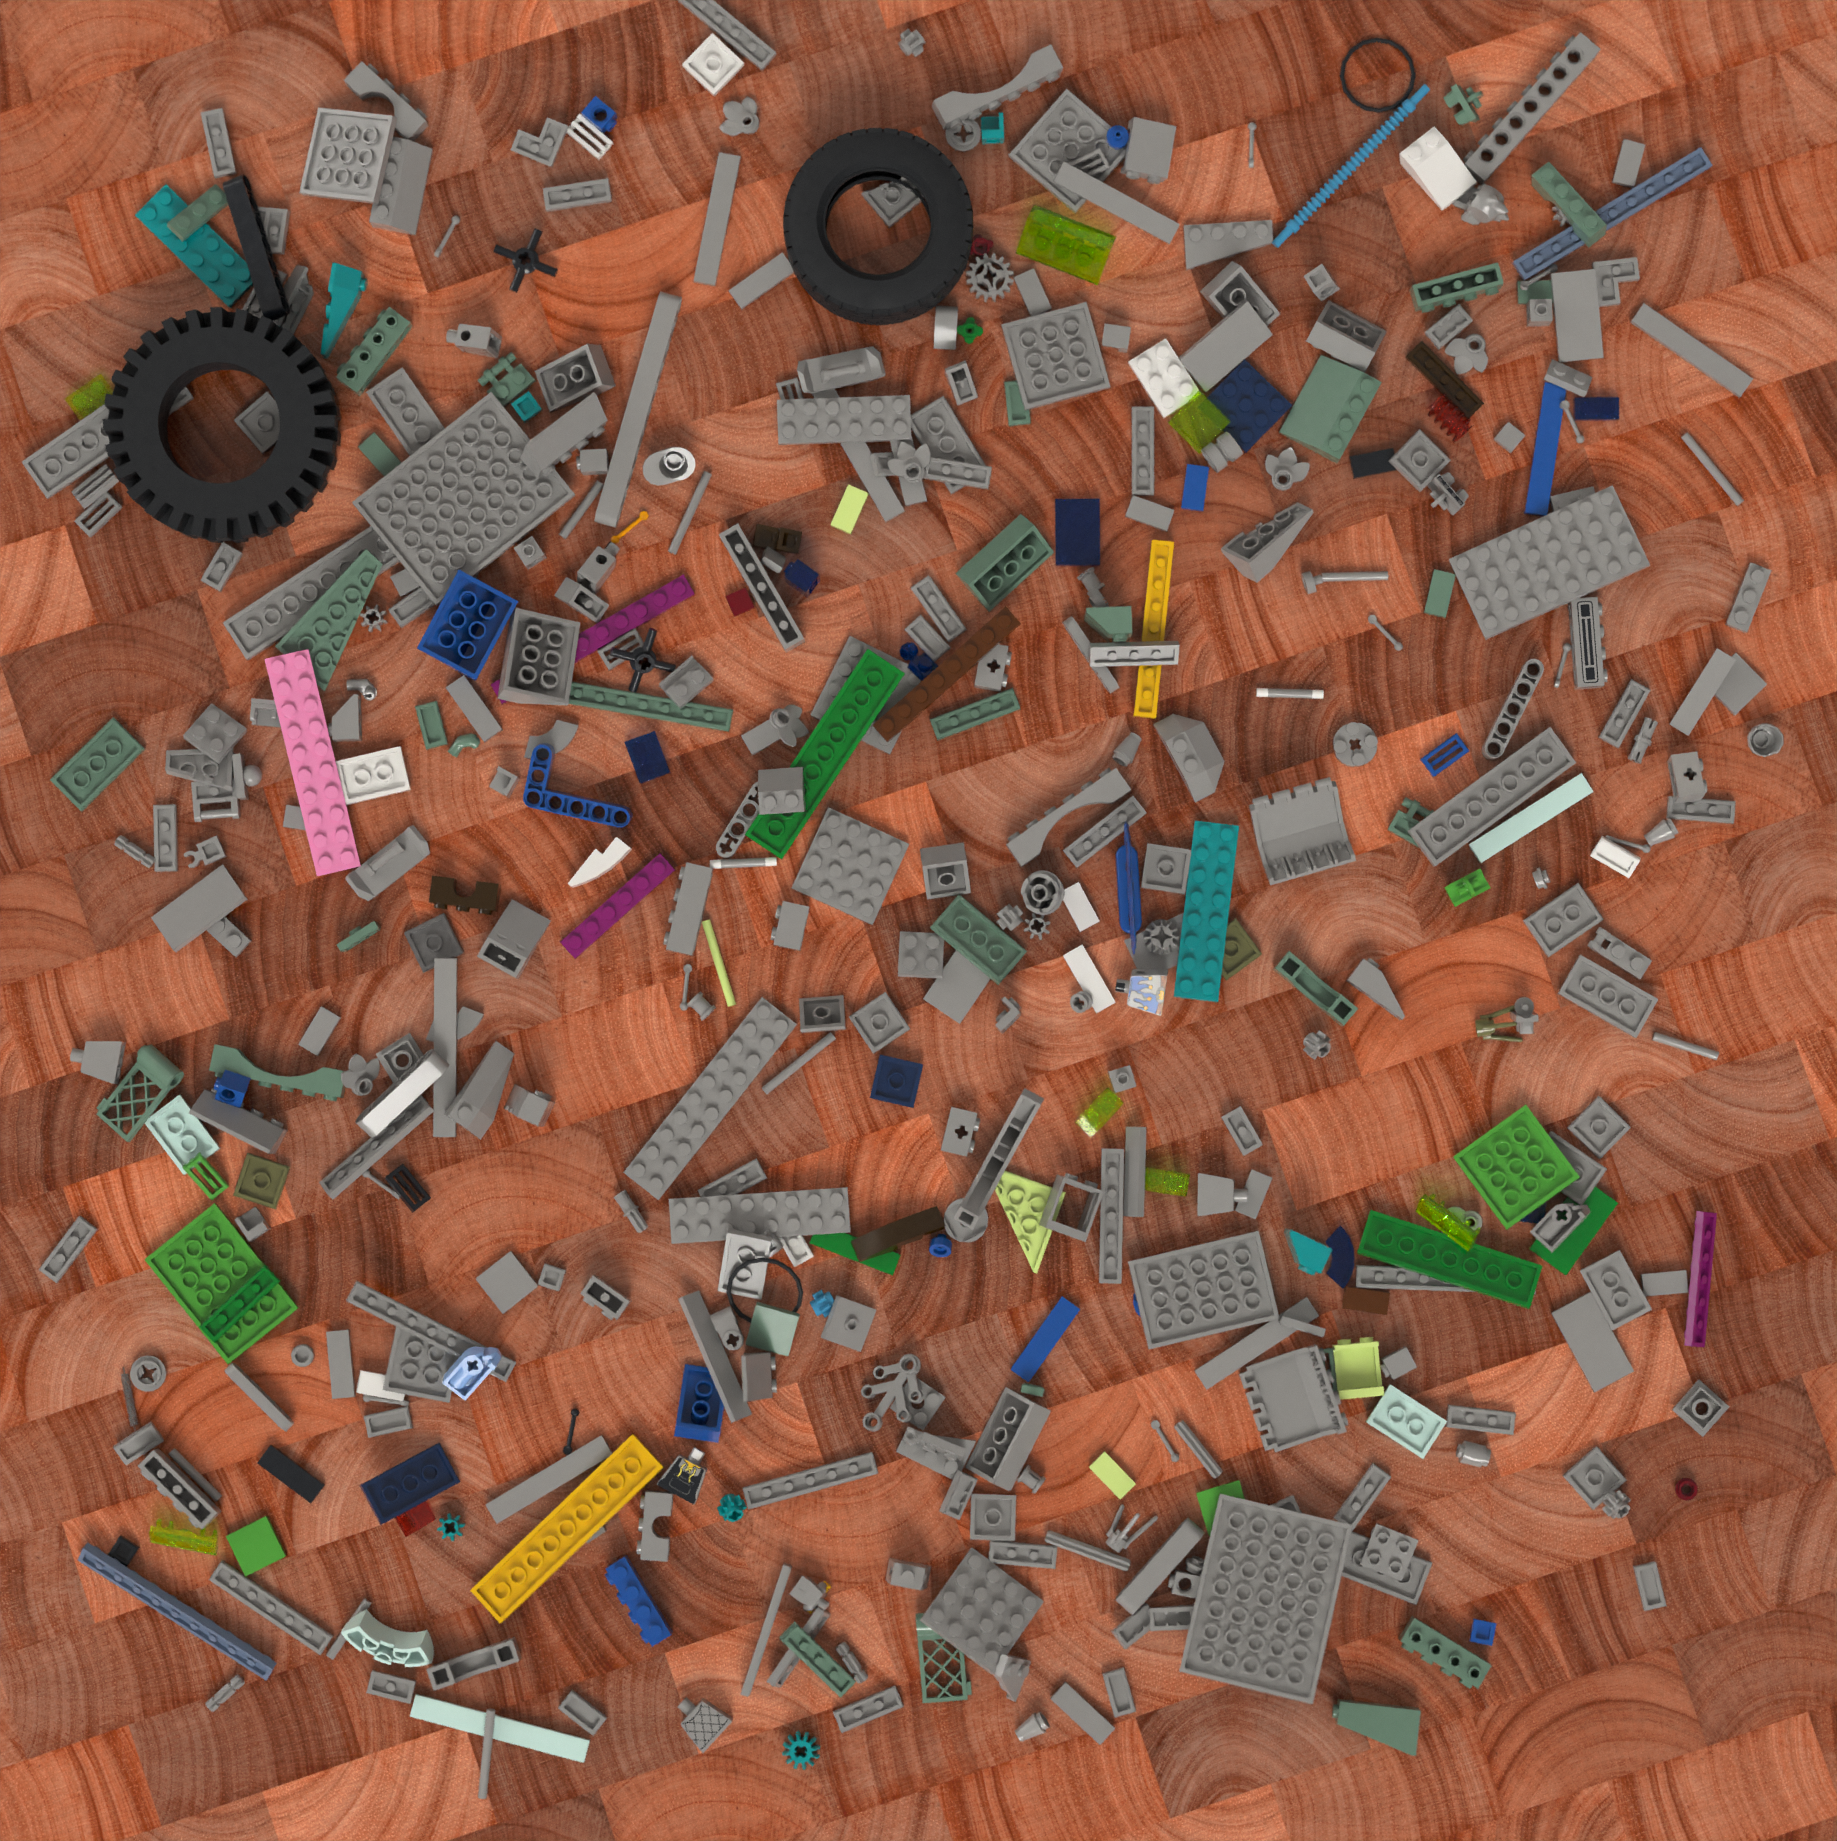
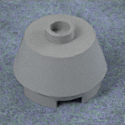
(1042, 892)

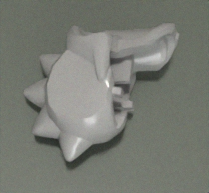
(1482, 205)

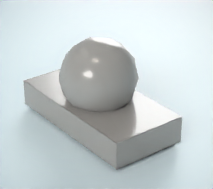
(244, 776)

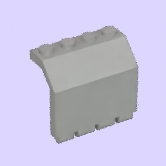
(1300, 831)
(1293, 1398)

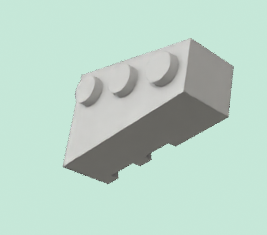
(530, 1105)

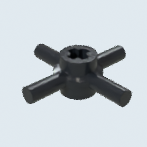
(528, 268)
(639, 654)

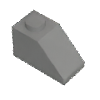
(581, 600)
(347, 721)

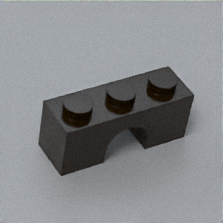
(484, 898)

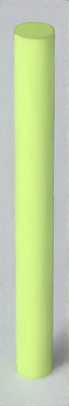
(718, 961)

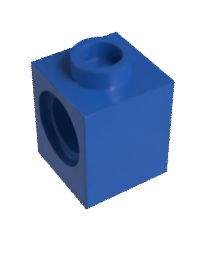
(595, 107)
(231, 1088)

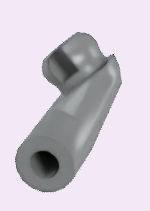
(364, 686)

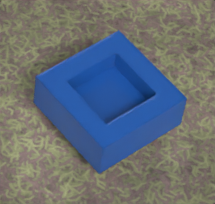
(1482, 1632)

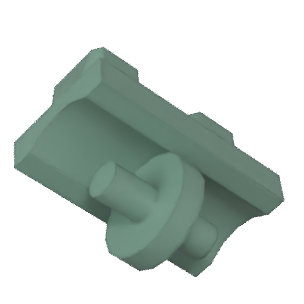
(1457, 96)

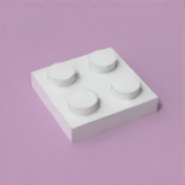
(713, 64)

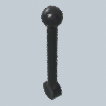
(568, 1449)

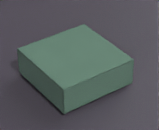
(1032, 1389)

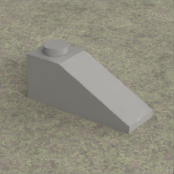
(1373, 984)

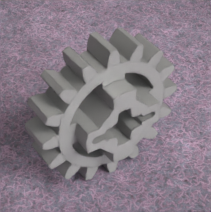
(999, 275)

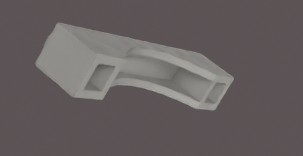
(958, 106)
(1106, 791)

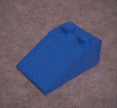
(699, 1406)

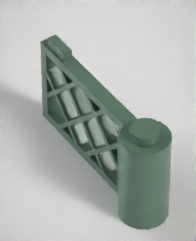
(159, 1071)
(925, 1633)

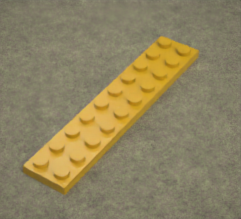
(567, 1528)

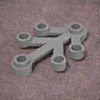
(894, 1390)

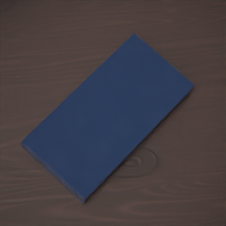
(409, 1483)

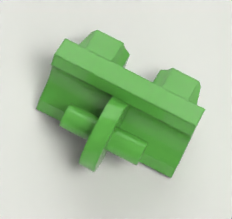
(1467, 887)

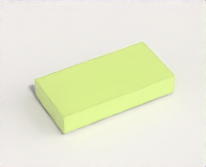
(849, 509)
(1112, 1475)

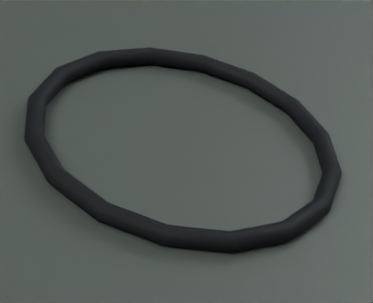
(1380, 40)
(757, 1260)

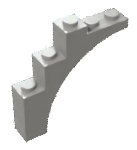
(998, 1158)

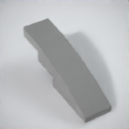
(1170, 1617)

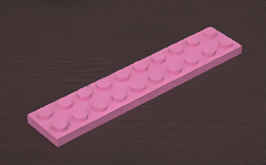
(312, 762)

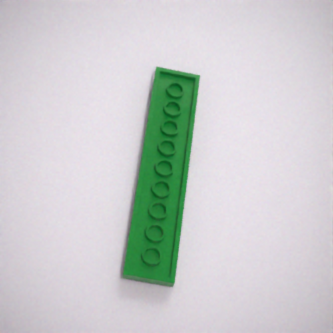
(831, 747)

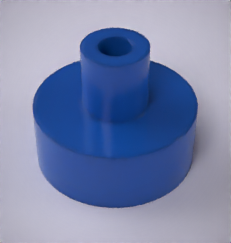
(1115, 141)
(940, 1246)

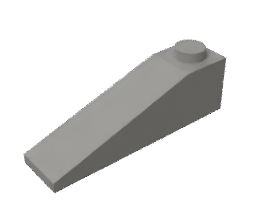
(1262, 548)
(480, 1096)

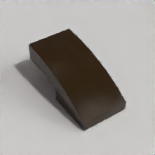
(777, 538)

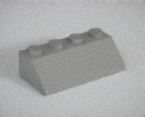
(402, 187)
(565, 436)
(240, 1122)
(1008, 1439)

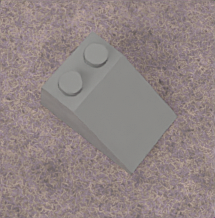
(1232, 288)
(575, 377)
(757, 1376)

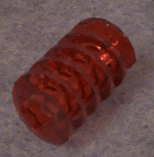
(1449, 418)

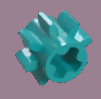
(731, 1507)
(444, 1527)

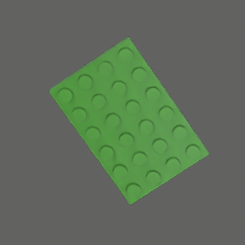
(206, 1267)

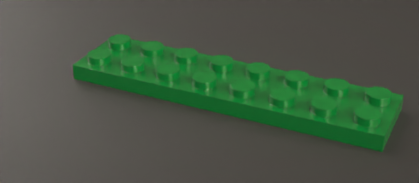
(1445, 1260)

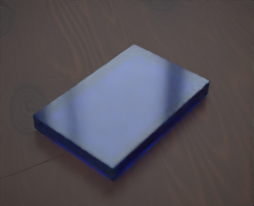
(1077, 532)

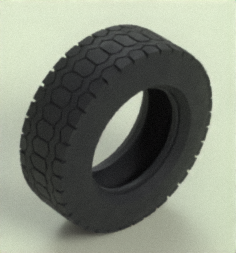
(863, 158)

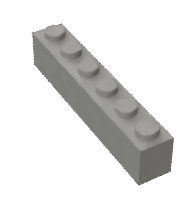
(762, 588)

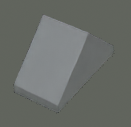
(961, 382)

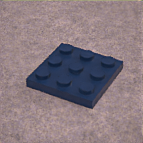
(1249, 405)

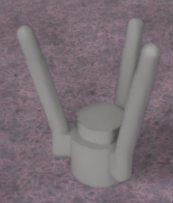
(1118, 1539)

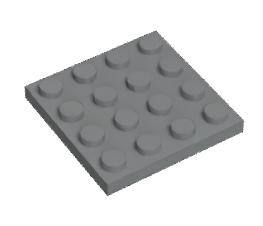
(1065, 135)
(348, 155)
(1055, 356)
(846, 663)
(850, 866)
(981, 1610)

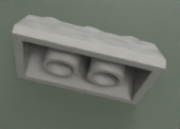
(1346, 336)

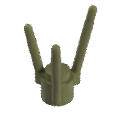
(1485, 1027)

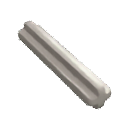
(1198, 1449)

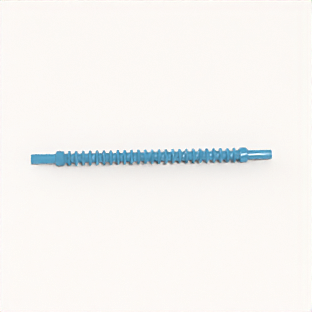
(1408, 106)

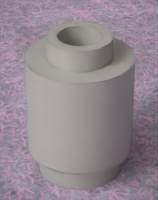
(1473, 1454)

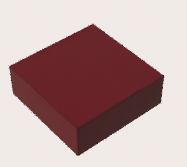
(739, 602)

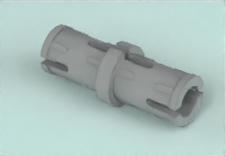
(1642, 740)

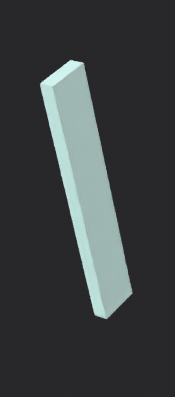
(1530, 818)

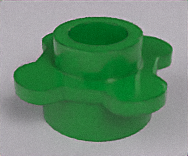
(969, 324)

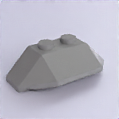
(1192, 753)

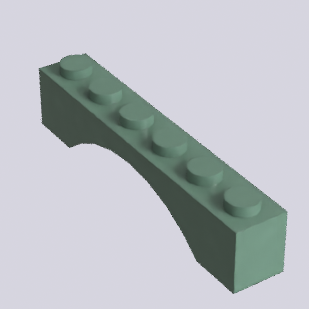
(323, 1081)

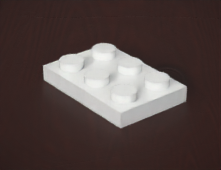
(1164, 378)
(373, 775)

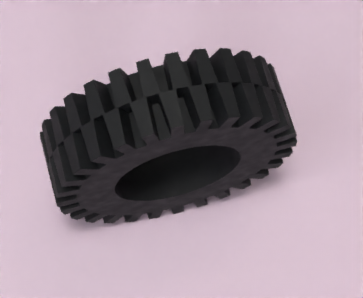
(164, 368)

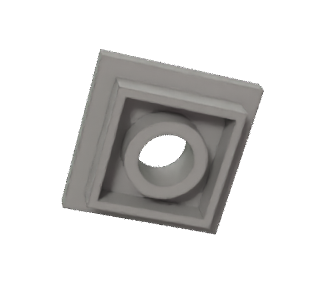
(389, 1056)
(932, 1401)
(1686, 1408)

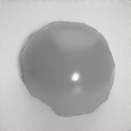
(1765, 740)

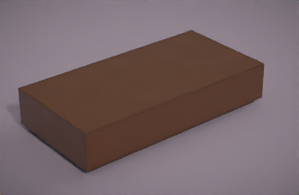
(1366, 1300)

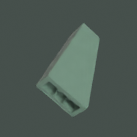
(1385, 1723)

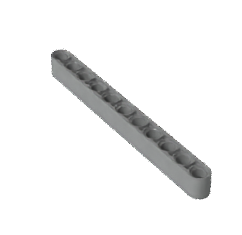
(638, 409)

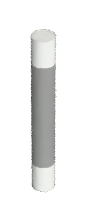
(1289, 693)
(746, 862)

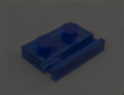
(647, 757)

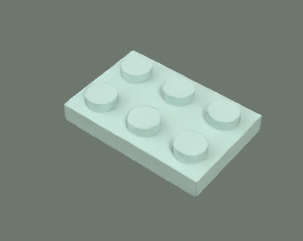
(181, 1133)
(1406, 1421)

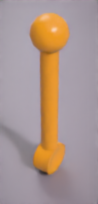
(643, 516)

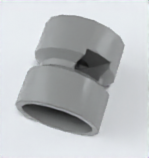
(1223, 451)

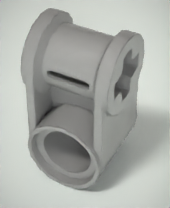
(727, 1324)

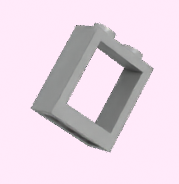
(1088, 1213)

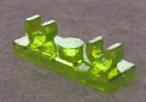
(1447, 1221)
(184, 1538)

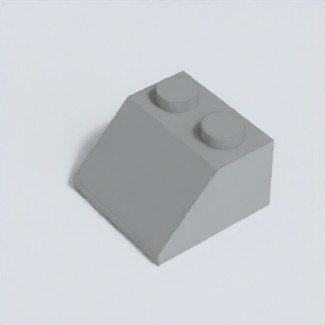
(781, 790)
(945, 870)

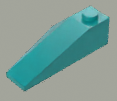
(346, 291)

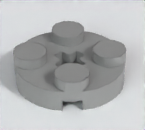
(1360, 756)
(961, 1232)

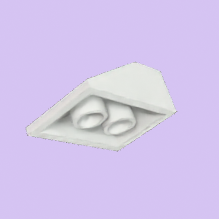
(1437, 168)

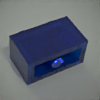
(801, 577)

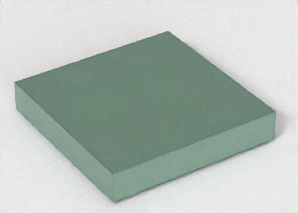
(772, 1329)

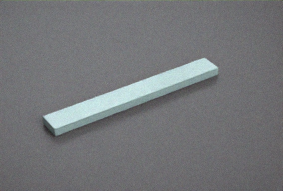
(505, 1729)

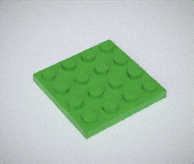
(1516, 1167)

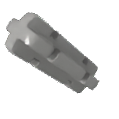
(134, 851)
(851, 1662)
(224, 1693)

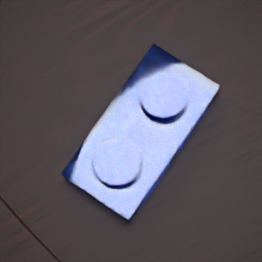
(1596, 408)

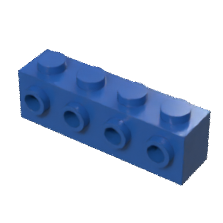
(639, 1601)

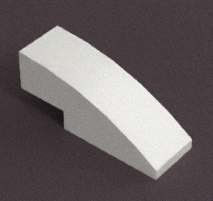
(599, 863)

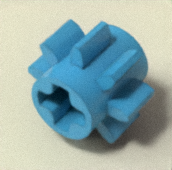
(822, 1303)

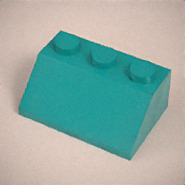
(1307, 1252)

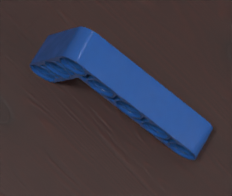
(567, 799)

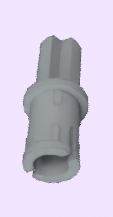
(631, 1211)

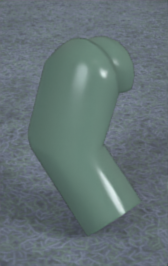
(463, 741)

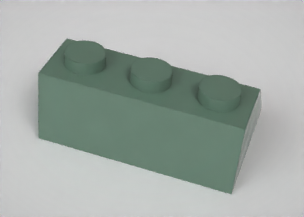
(1111, 623)

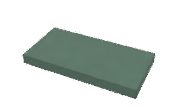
(97, 764)
(978, 939)

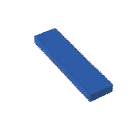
(1045, 1339)

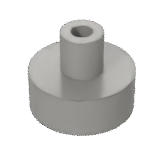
(1310, 582)

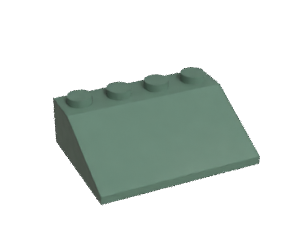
(1330, 408)

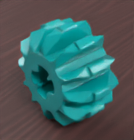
(801, 1758)

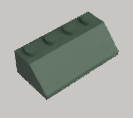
(1005, 562)

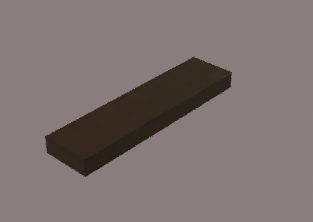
(1444, 379)

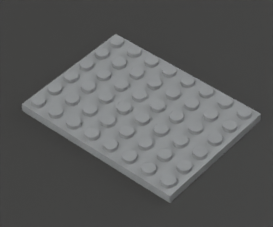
(461, 498)
(1266, 1598)

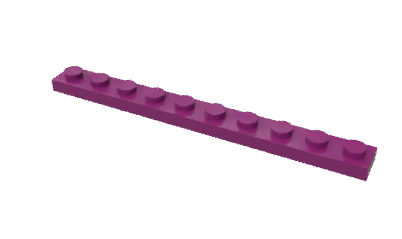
(628, 619)

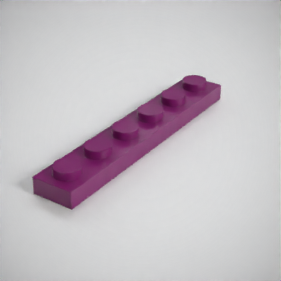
(617, 906)
(1700, 1279)

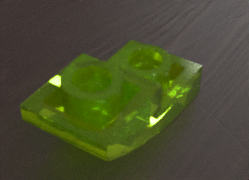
(1099, 1112)
(1166, 1182)

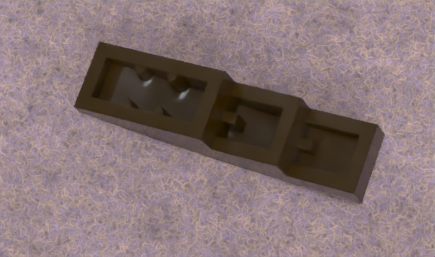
(897, 1233)

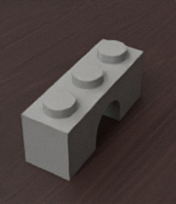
(654, 1546)

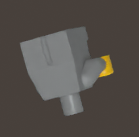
(811, 1594)

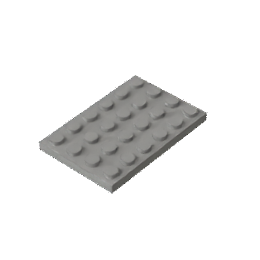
(1203, 1290)

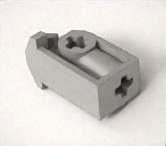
(1553, 1232)

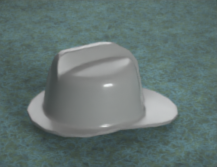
(668, 466)

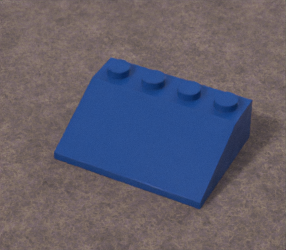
(467, 625)

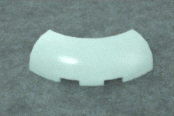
(388, 1644)

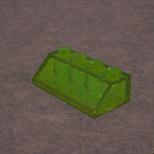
(1065, 244)

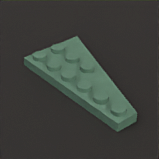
(332, 618)

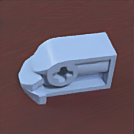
(466, 1376)

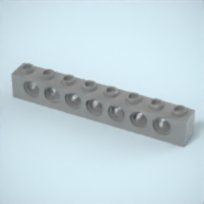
(1585, 52)

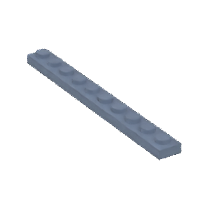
(1615, 212)
(177, 1611)

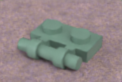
(512, 384)
(1403, 822)

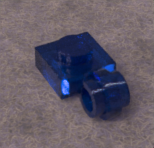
(918, 665)

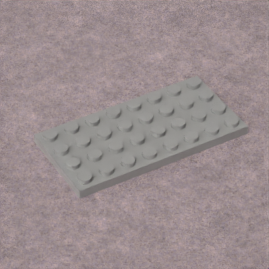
(1549, 562)

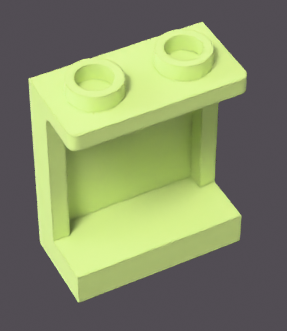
(1357, 1368)

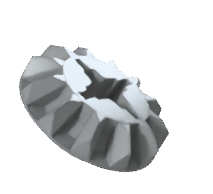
(971, 141)
(1154, 944)
(137, 1371)

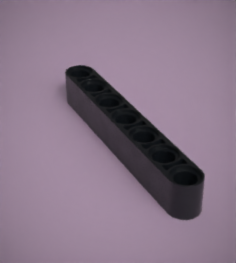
(256, 248)

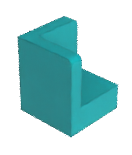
(992, 129)

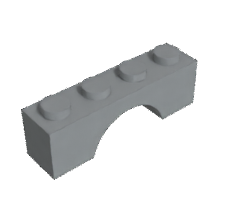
(367, 84)
(474, 1663)

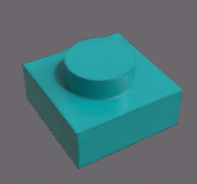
(526, 407)

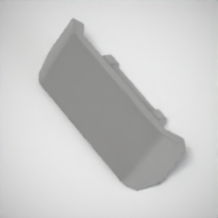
(840, 370)
(389, 864)

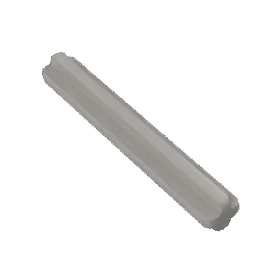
(1087, 1550)

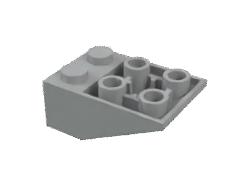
(514, 939)

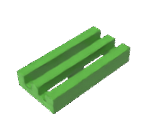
(193, 1162)

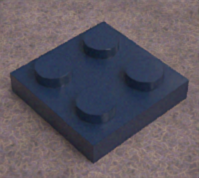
(896, 1081)

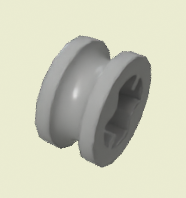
(1083, 996)

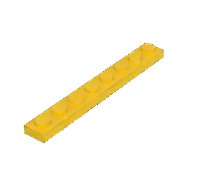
(1154, 625)

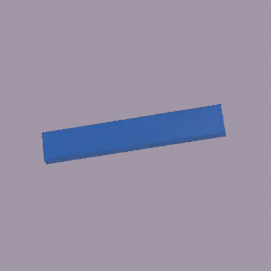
(1545, 450)

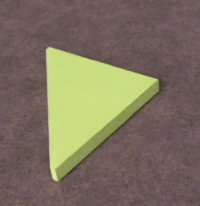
(1024, 1206)

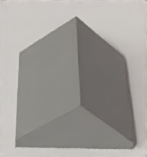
(822, 1014)

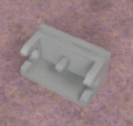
(264, 713)

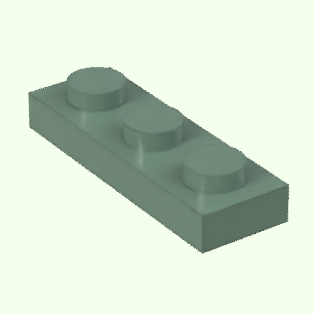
(198, 213)

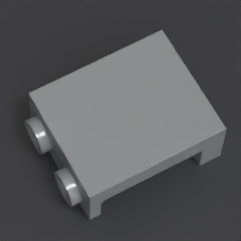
(1148, 150)

